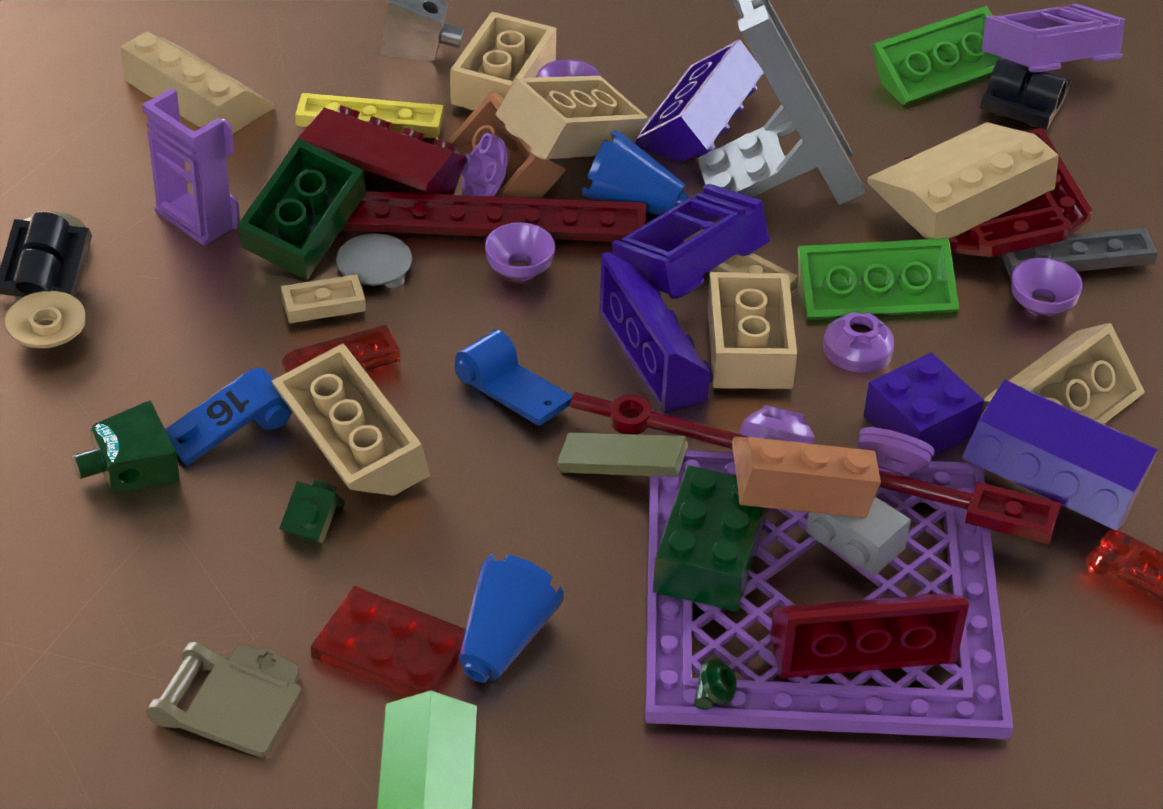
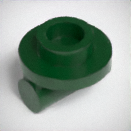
(715, 684)

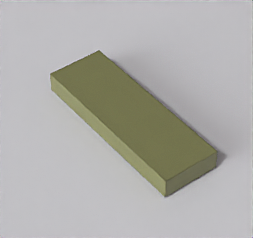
(622, 454)

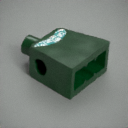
(130, 451)

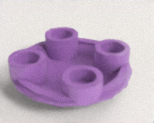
(485, 167)

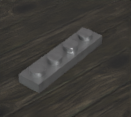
(1093, 251)

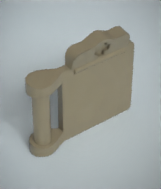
(240, 700)

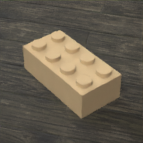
(568, 115)

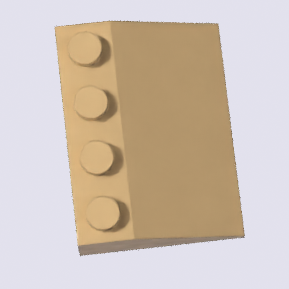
(968, 179)

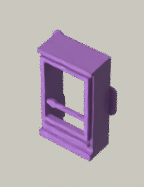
(1054, 36)
(211, 207)

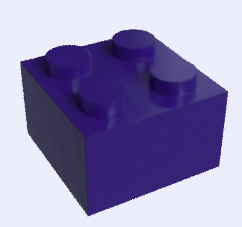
(925, 403)

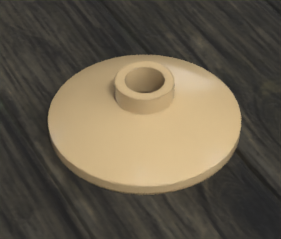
(45, 319)

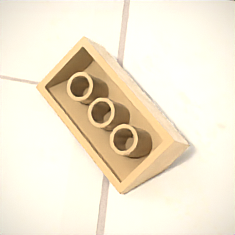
(202, 90)
(1084, 374)
(353, 423)

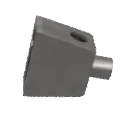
(417, 28)

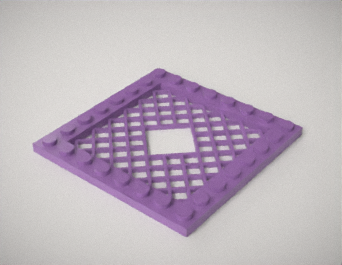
(974, 711)

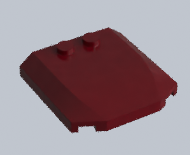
(1032, 224)

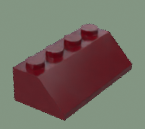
(386, 152)
(868, 634)

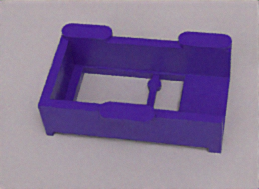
(679, 265)

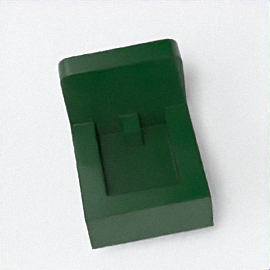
(311, 510)

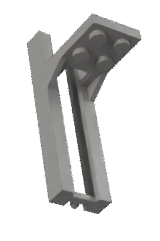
(756, 159)

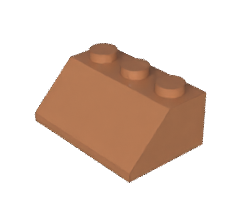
(526, 173)
(805, 476)

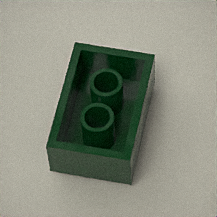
(302, 209)
(708, 541)

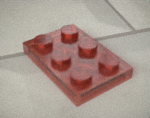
(389, 643)

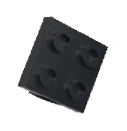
(1024, 94)
(44, 256)

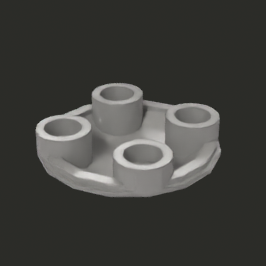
(375, 259)

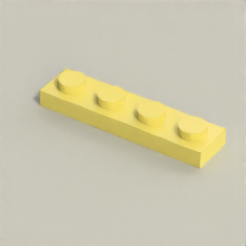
(415, 116)

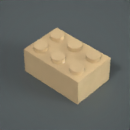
(497, 55)
(751, 330)

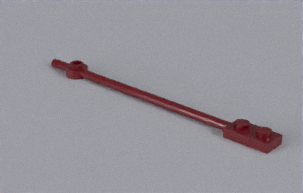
(987, 507)

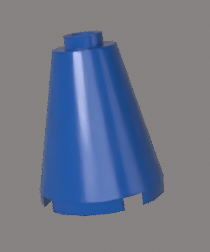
(630, 175)
(505, 615)

